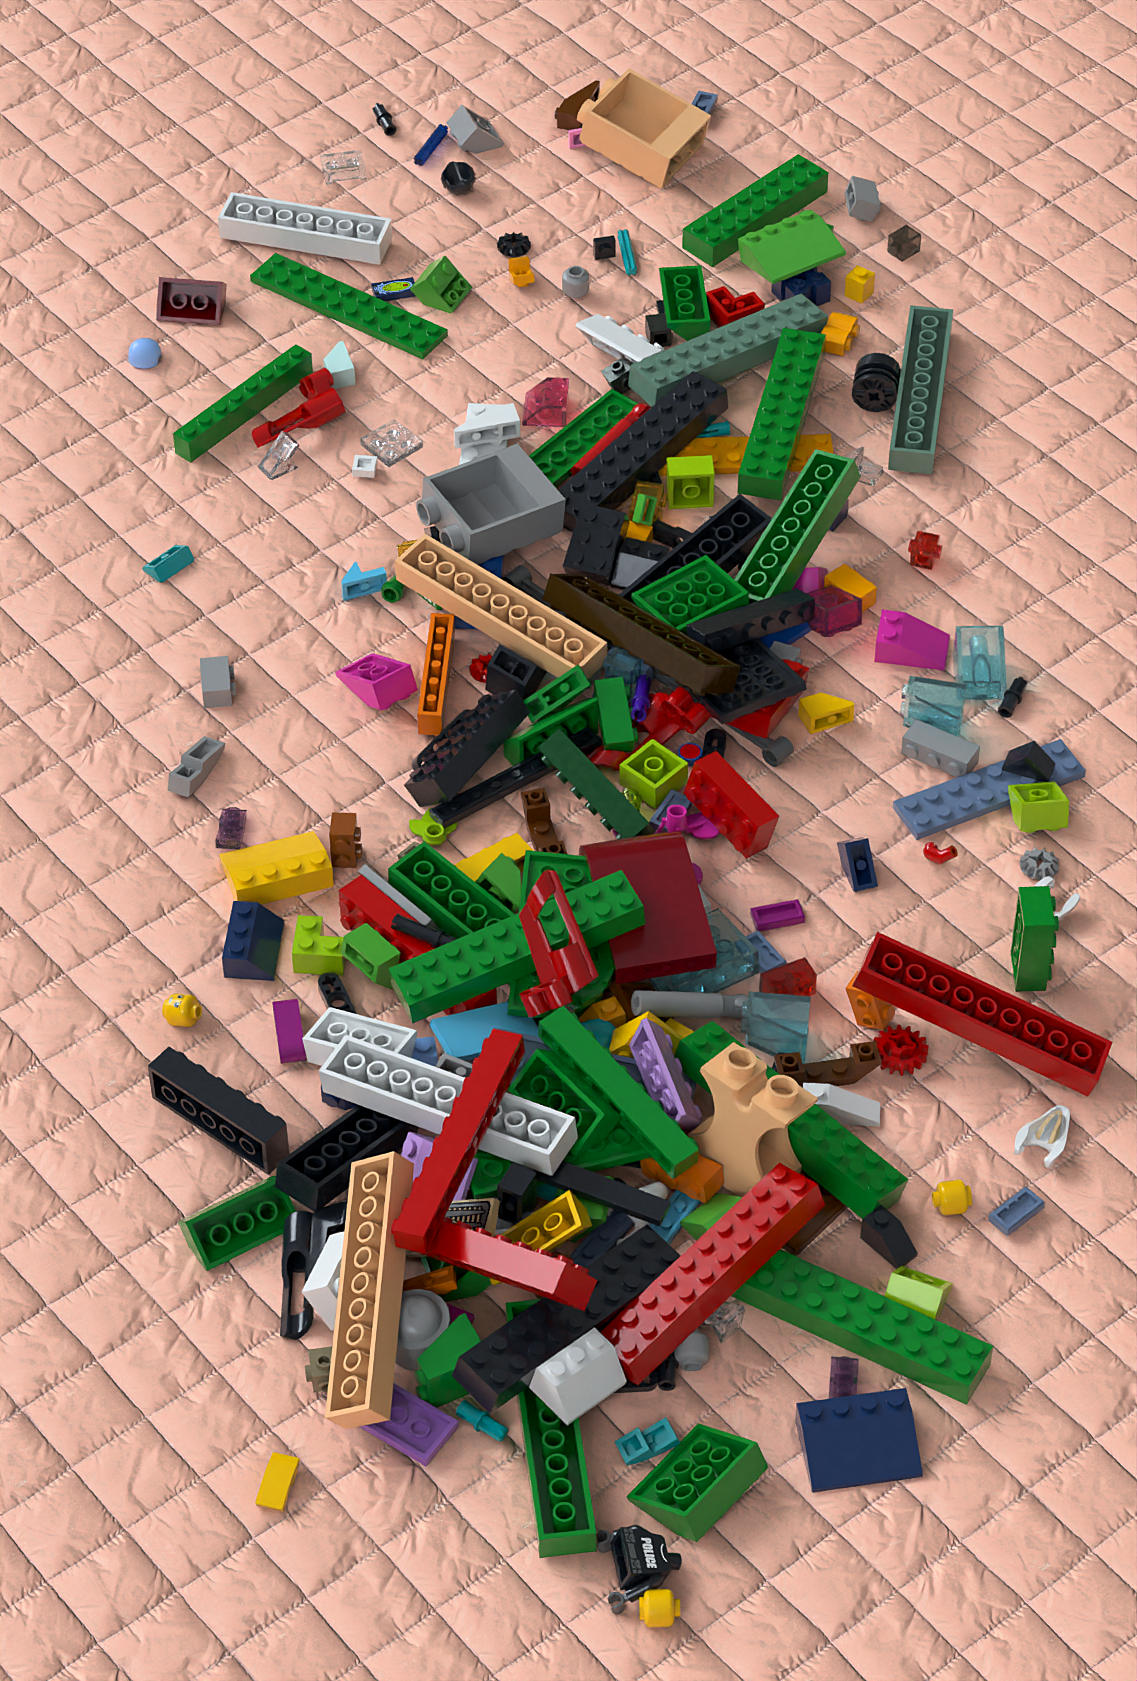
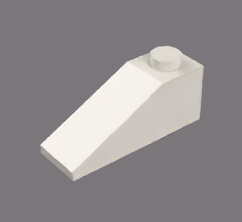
(490, 426)
(844, 1105)

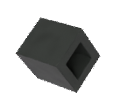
(657, 330)

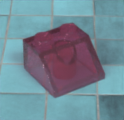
(547, 403)
(835, 611)

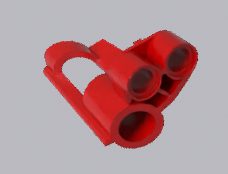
(321, 408)

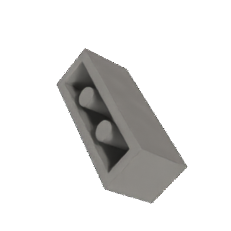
(940, 749)

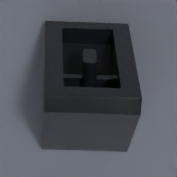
(1029, 762)

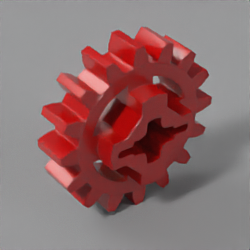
(901, 1049)

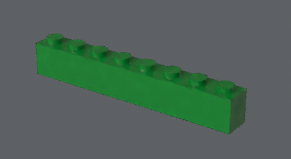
(242, 403)
(640, 1113)

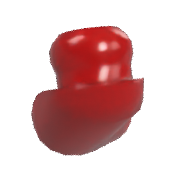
(938, 856)

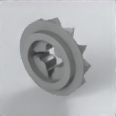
(1048, 867)

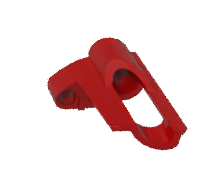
(663, 720)
(559, 971)

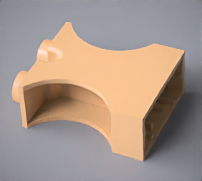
(749, 1119)

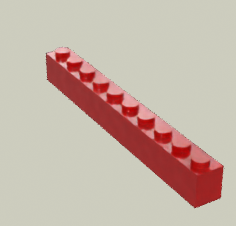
(458, 1141)

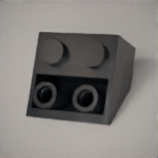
(512, 672)

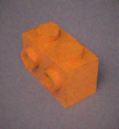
(867, 1009)

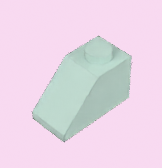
(340, 366)

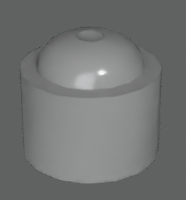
(421, 1322)

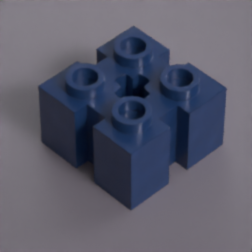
(810, 283)

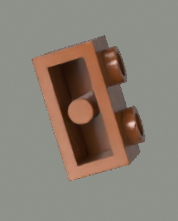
(345, 840)

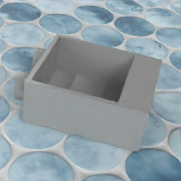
(491, 505)

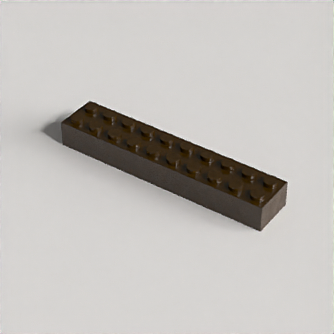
(641, 634)

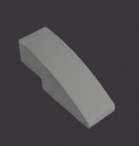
(195, 766)

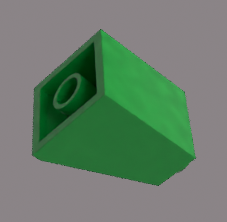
(439, 1360)

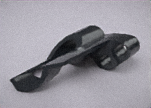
(302, 1244)

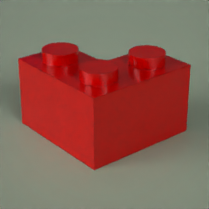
(726, 308)

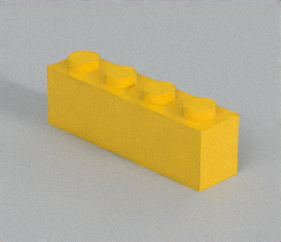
(510, 846)

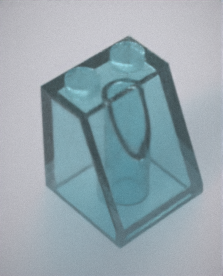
(980, 661)
(934, 703)
(776, 1022)

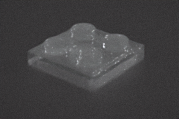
(391, 442)

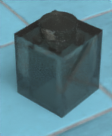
(904, 243)

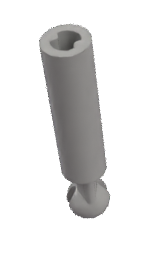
(687, 1004)

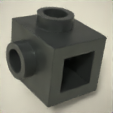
(618, 375)

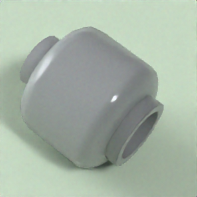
(575, 282)
(693, 1352)

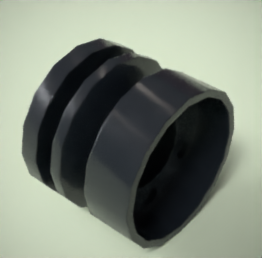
(876, 382)

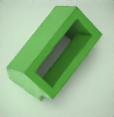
(640, 507)

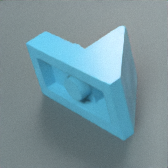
(362, 583)

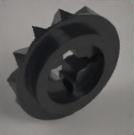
(506, 247)

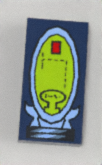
(393, 289)

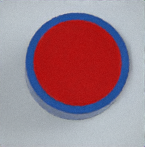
(690, 753)

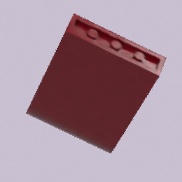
(676, 925)

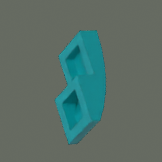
(646, 1444)

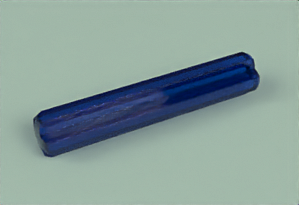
(430, 145)

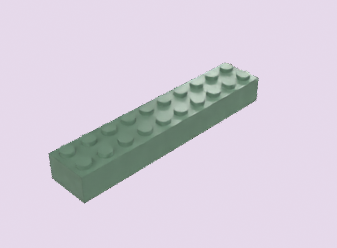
(725, 349)
(920, 390)

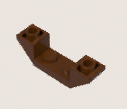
(539, 823)
(837, 1072)

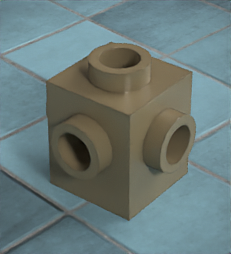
(319, 1368)

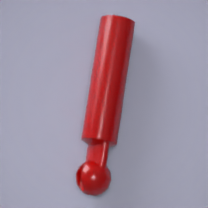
(637, 411)

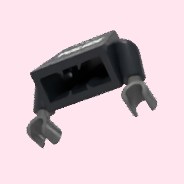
(639, 1562)

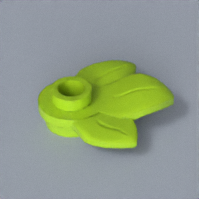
(429, 830)

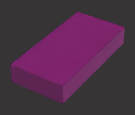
(777, 915)

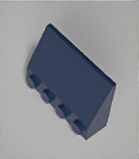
(858, 1440)

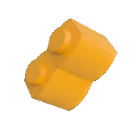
(840, 333)

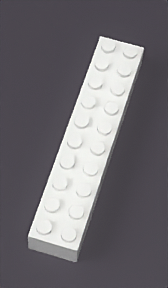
(425, 1096)

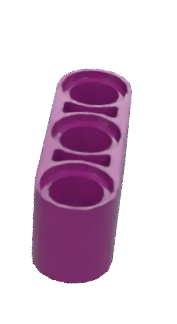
(289, 1031)

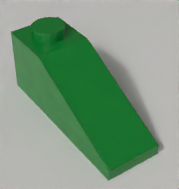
(557, 694)

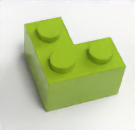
(315, 952)

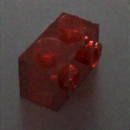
(790, 979)

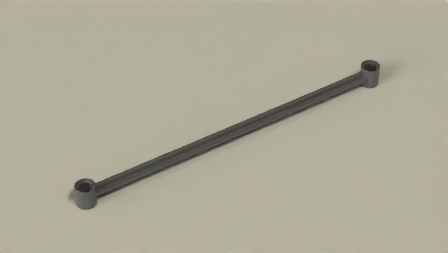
(773, 750)

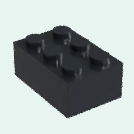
(596, 543)

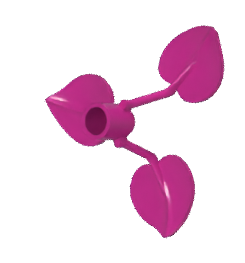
(694, 823)

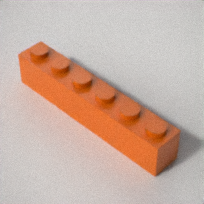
(436, 674)

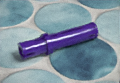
(641, 699)

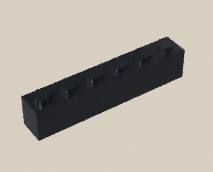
(753, 620)

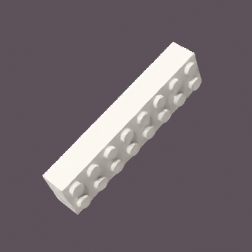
(305, 228)

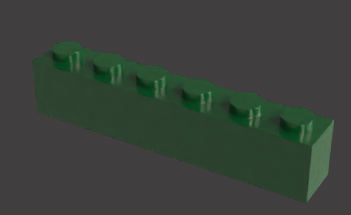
(594, 787)

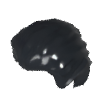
(458, 177)

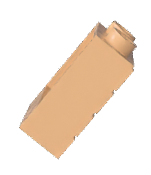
(643, 127)

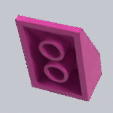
(910, 642)
(379, 680)

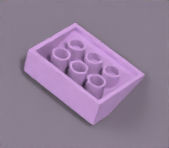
(663, 1074)

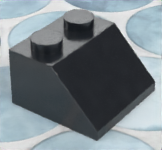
(634, 560)

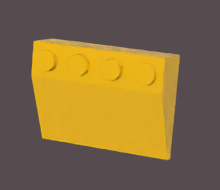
(278, 869)

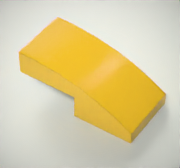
(277, 1481)

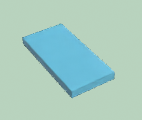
(464, 1032)

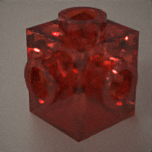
(924, 550)

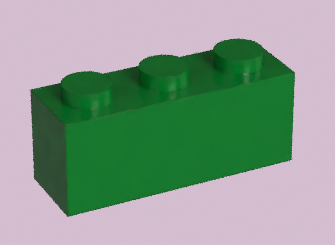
(615, 714)

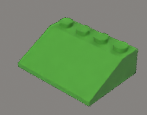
(790, 247)

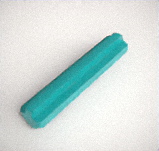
(627, 252)

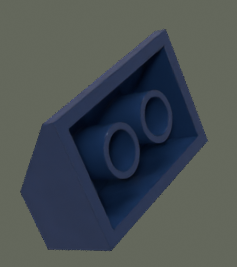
(252, 942)

